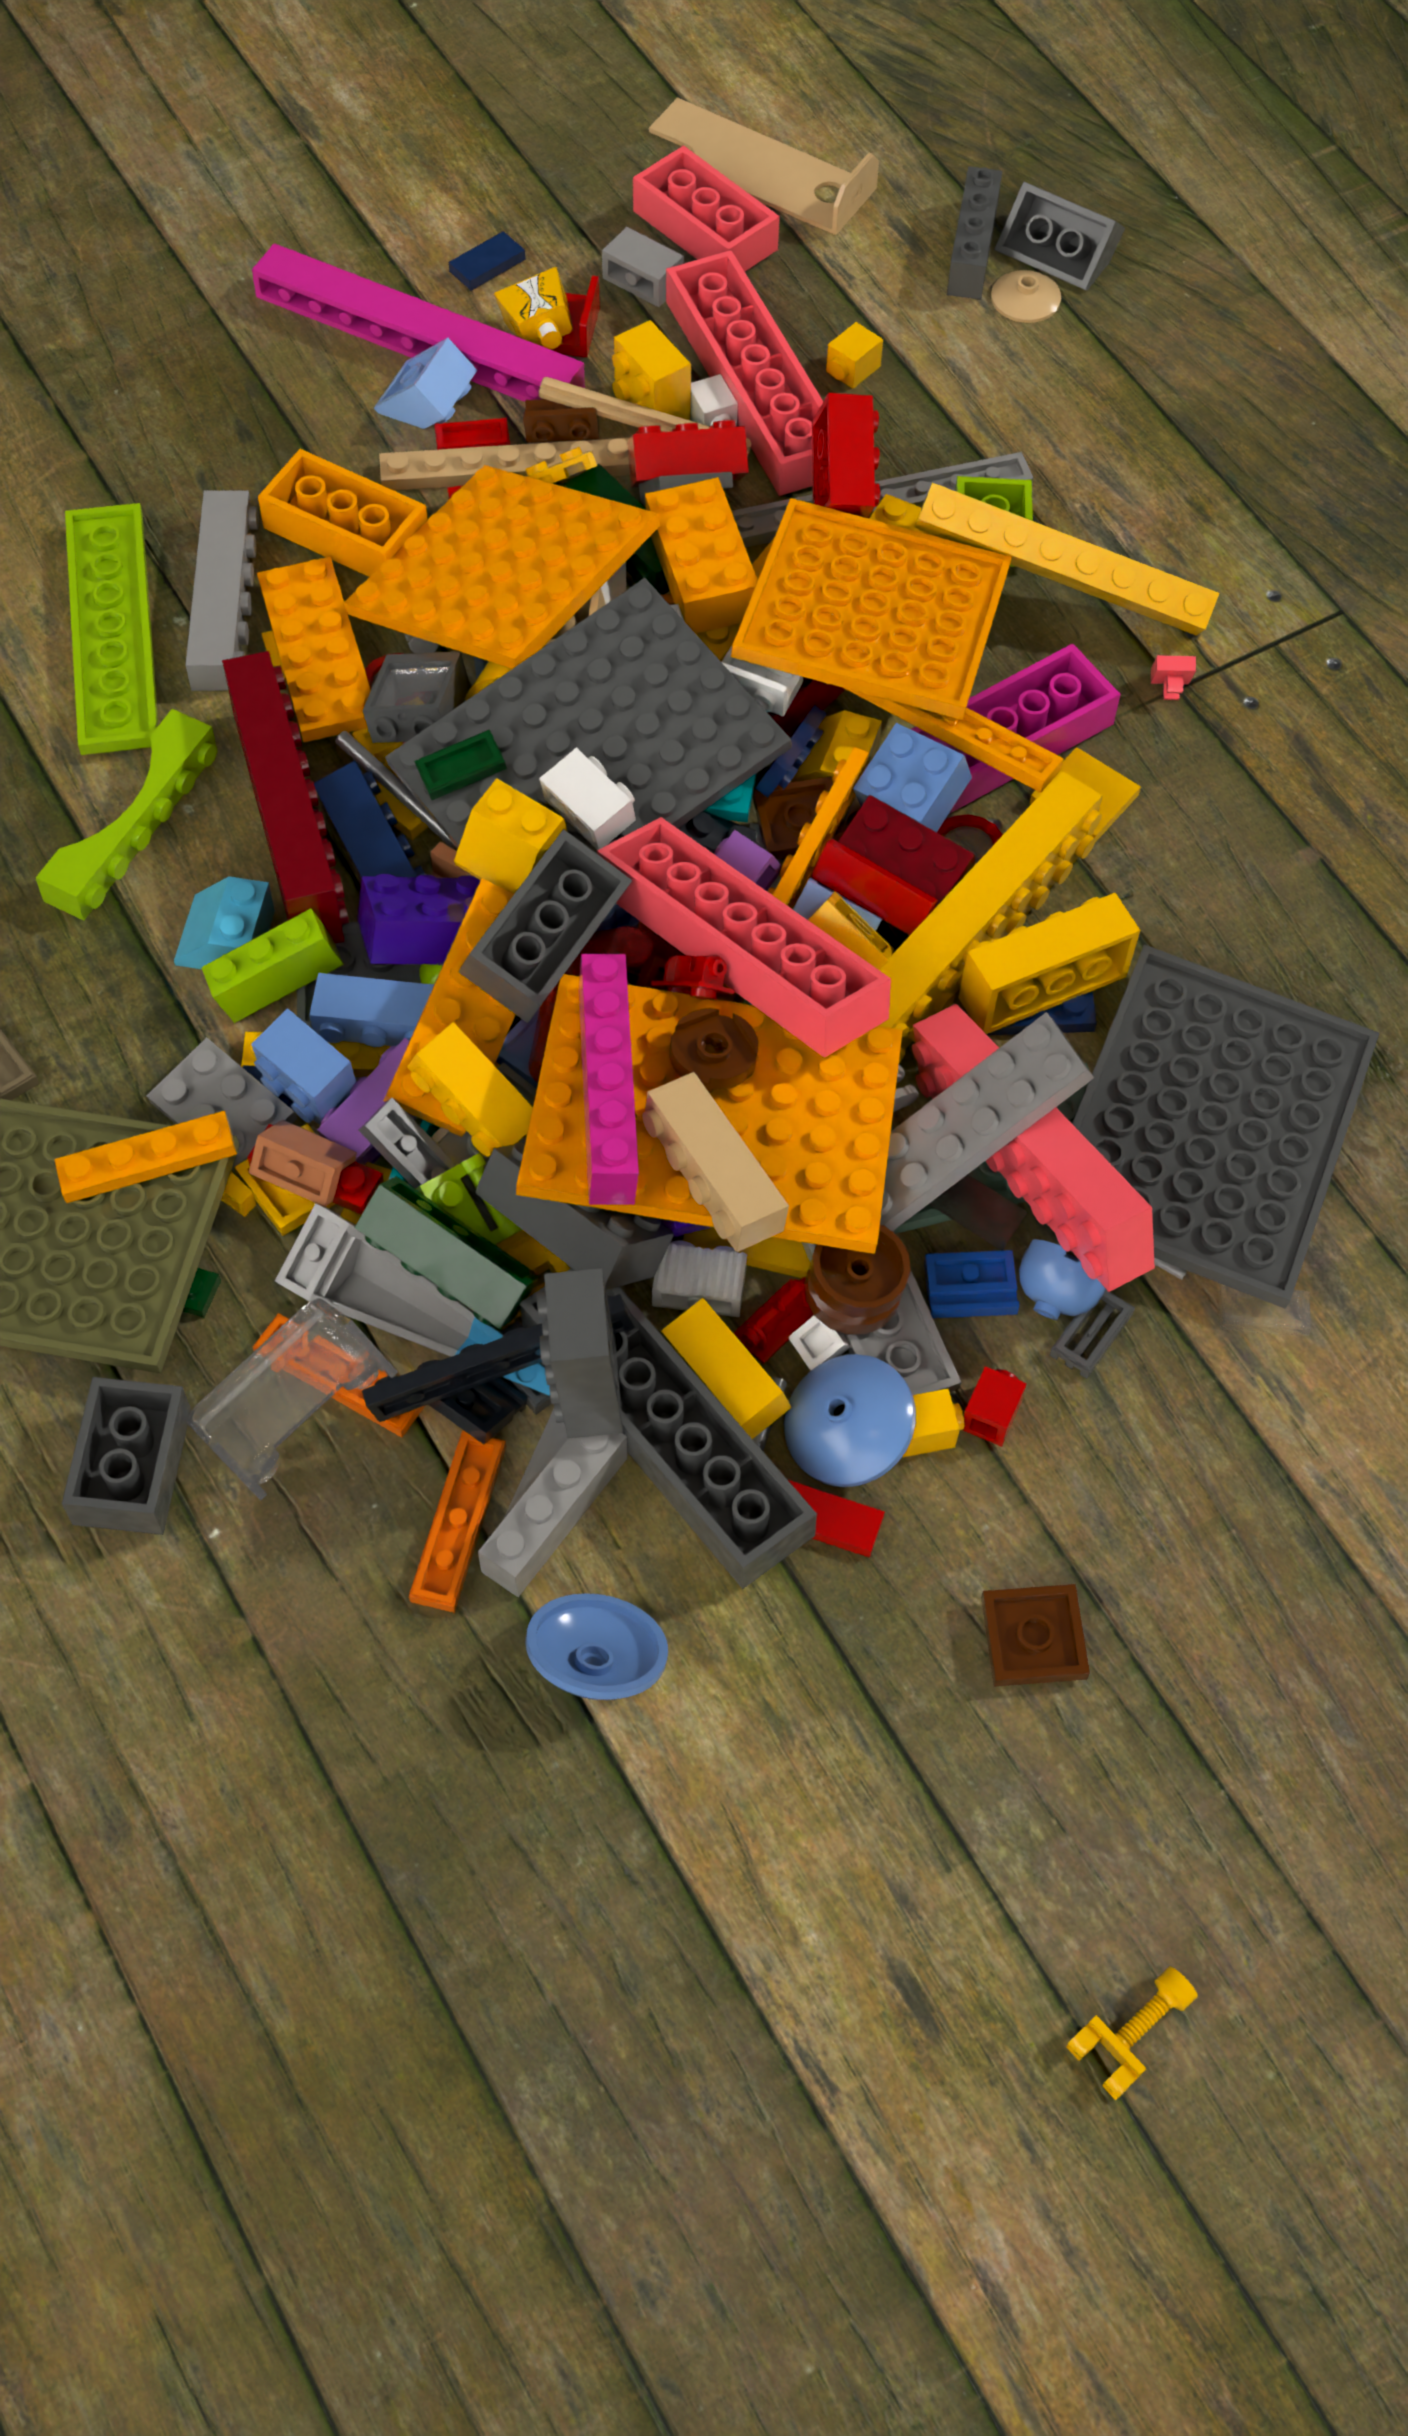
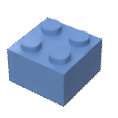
(915, 777)
(302, 1067)

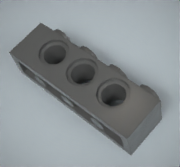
(974, 233)

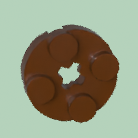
(714, 1070)

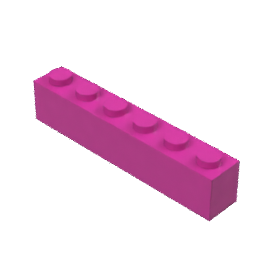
(608, 1080)

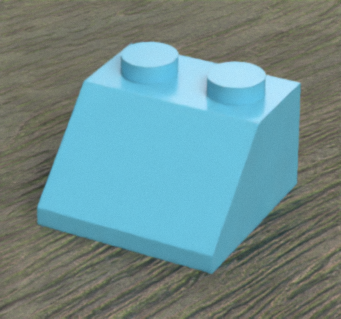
(224, 920)

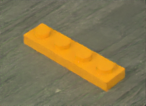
(145, 1157)

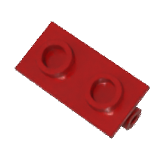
(696, 976)
(775, 1321)

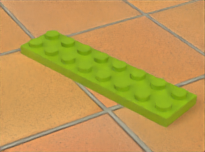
(110, 629)

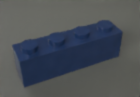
(365, 823)

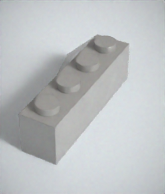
(549, 1502)

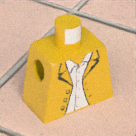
(537, 309)

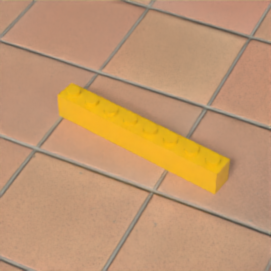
(1068, 560)

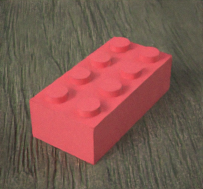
(704, 209)

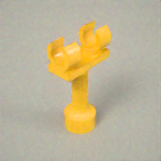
(1172, 1992)

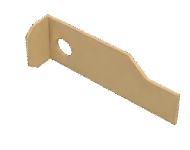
(769, 168)

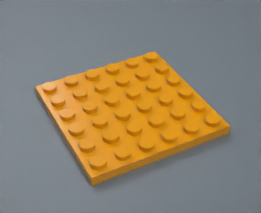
(502, 566)
(873, 608)

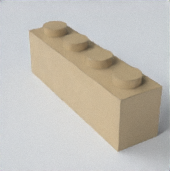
(715, 1162)

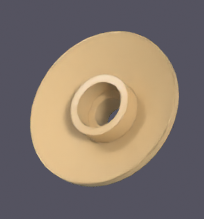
(1026, 296)

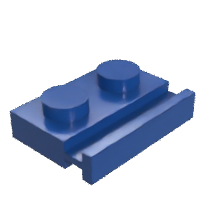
(971, 1284)

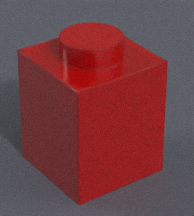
(994, 1405)

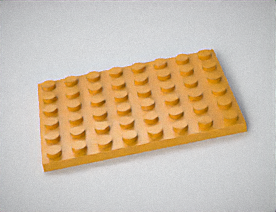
(805, 1117)

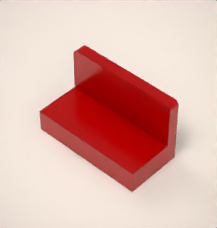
(584, 315)

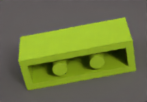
(272, 965)

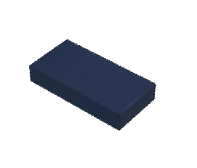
(487, 260)

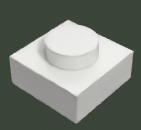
(818, 1342)

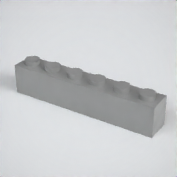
(220, 587)

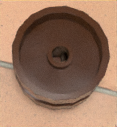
(855, 1288)

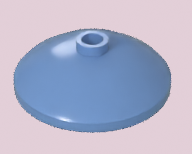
(866, 1436)
(596, 1646)

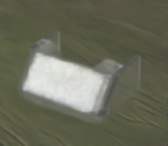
(283, 1387)

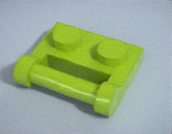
(451, 1195)

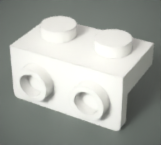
(768, 686)

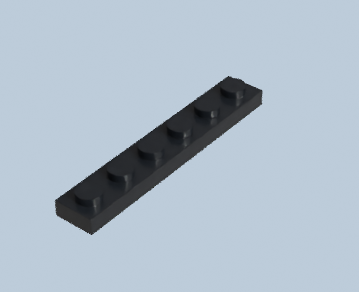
(469, 1368)

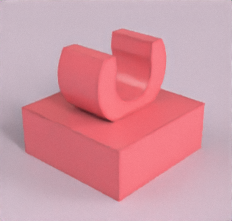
(1173, 674)

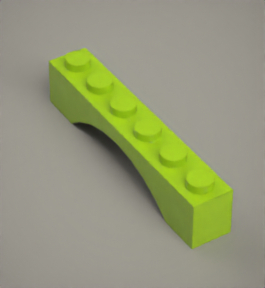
(84, 871)

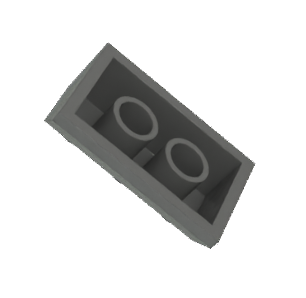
(1059, 236)

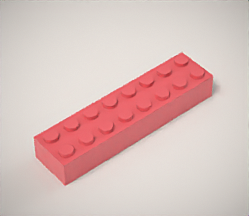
(744, 345)
(770, 950)
(1049, 1164)

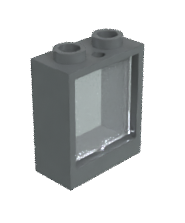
(414, 694)

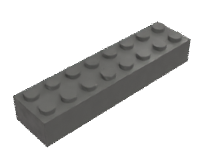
(701, 1454)

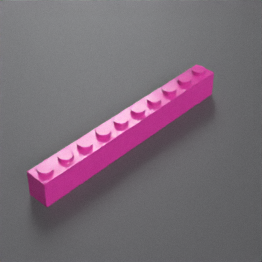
(407, 323)

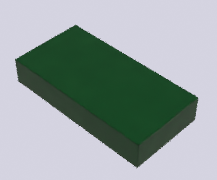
(460, 764)

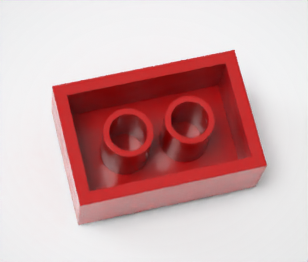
(687, 451)
(846, 454)

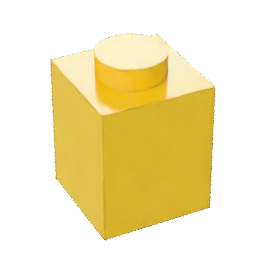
(854, 355)
(936, 1423)

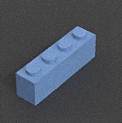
(366, 1009)

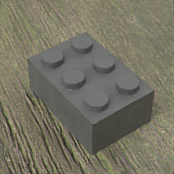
(127, 1456)

